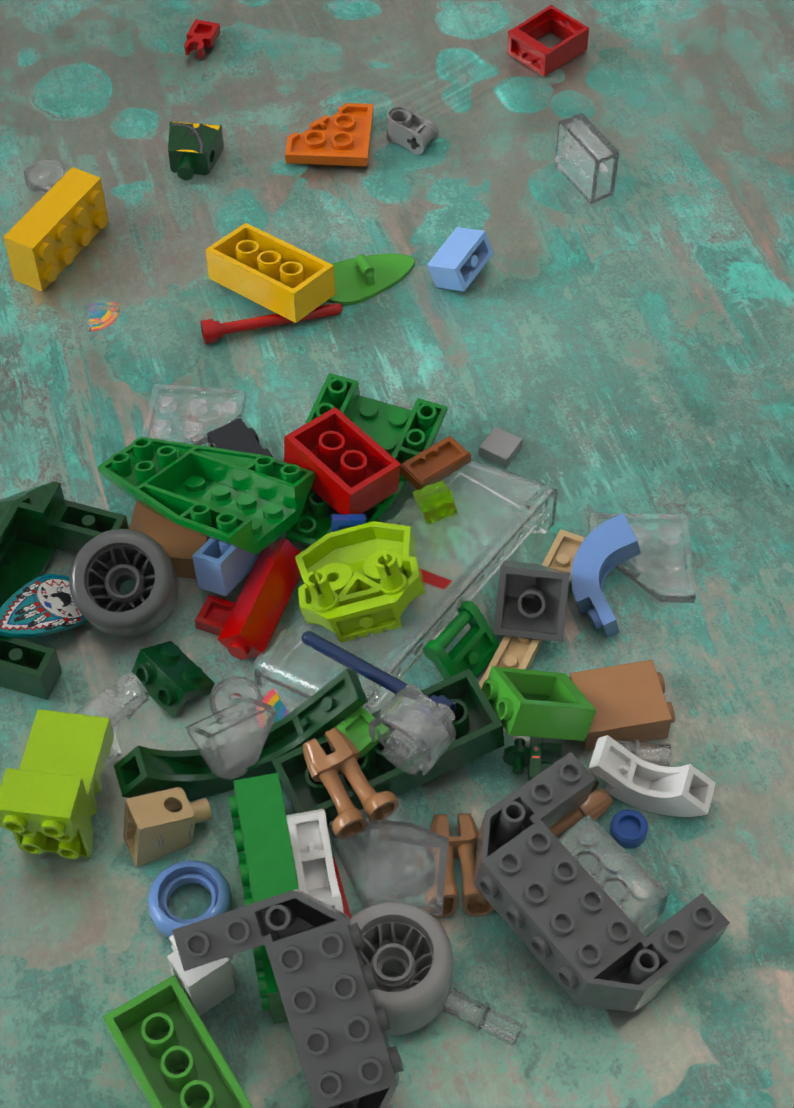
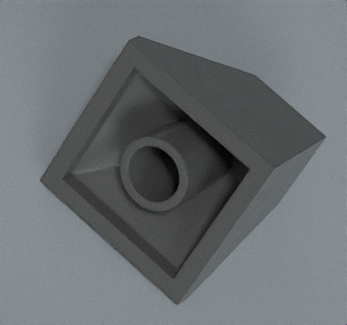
(531, 601)

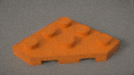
(334, 139)

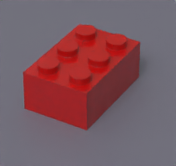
(347, 463)

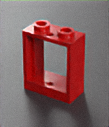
(524, 47)

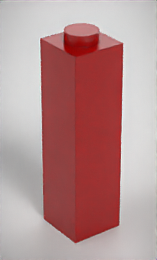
(261, 601)

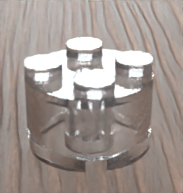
(413, 730)

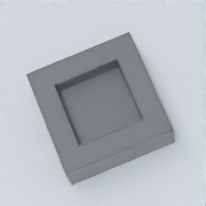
(500, 447)

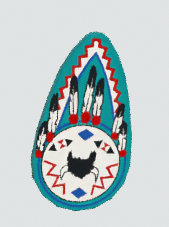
(40, 609)

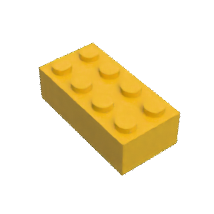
(56, 229)
(270, 272)

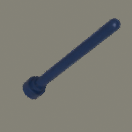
(362, 667)

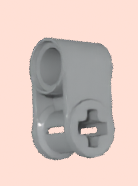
(408, 129)

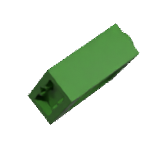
(538, 703)

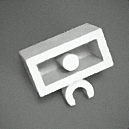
(204, 984)

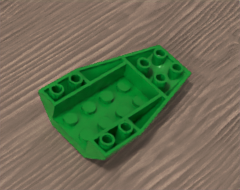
(394, 428)
(212, 490)

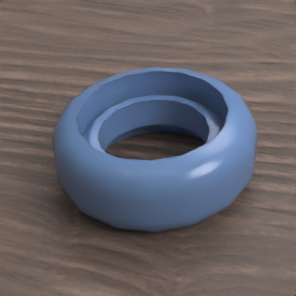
(182, 874)

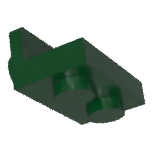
(170, 676)

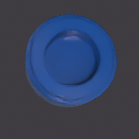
(629, 828)

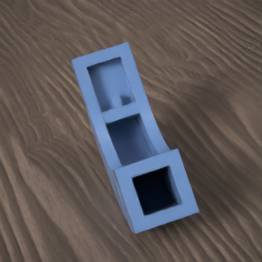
(595, 558)

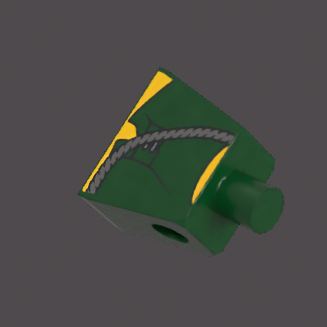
(194, 148)

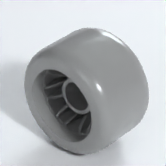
(417, 947)

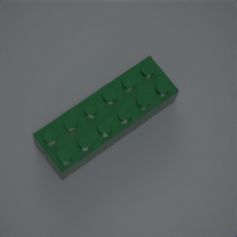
(476, 735)

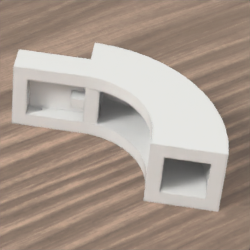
(651, 787)
(314, 857)

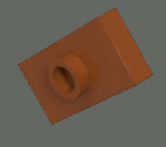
(435, 463)

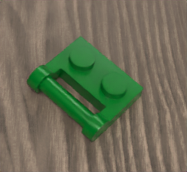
(473, 649)

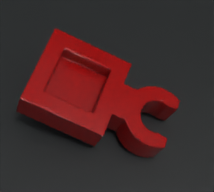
(201, 35)

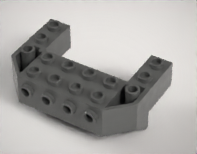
(566, 913)
(321, 988)

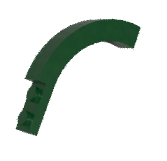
(157, 770)

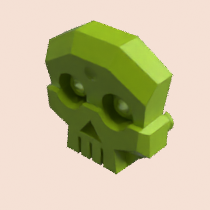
(360, 579)

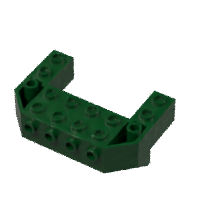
(30, 533)

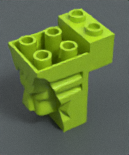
(55, 788)

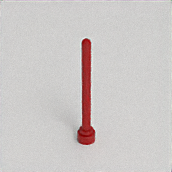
(215, 330)

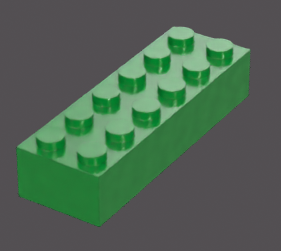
(264, 863)

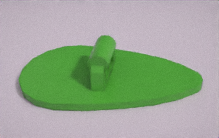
(368, 276)

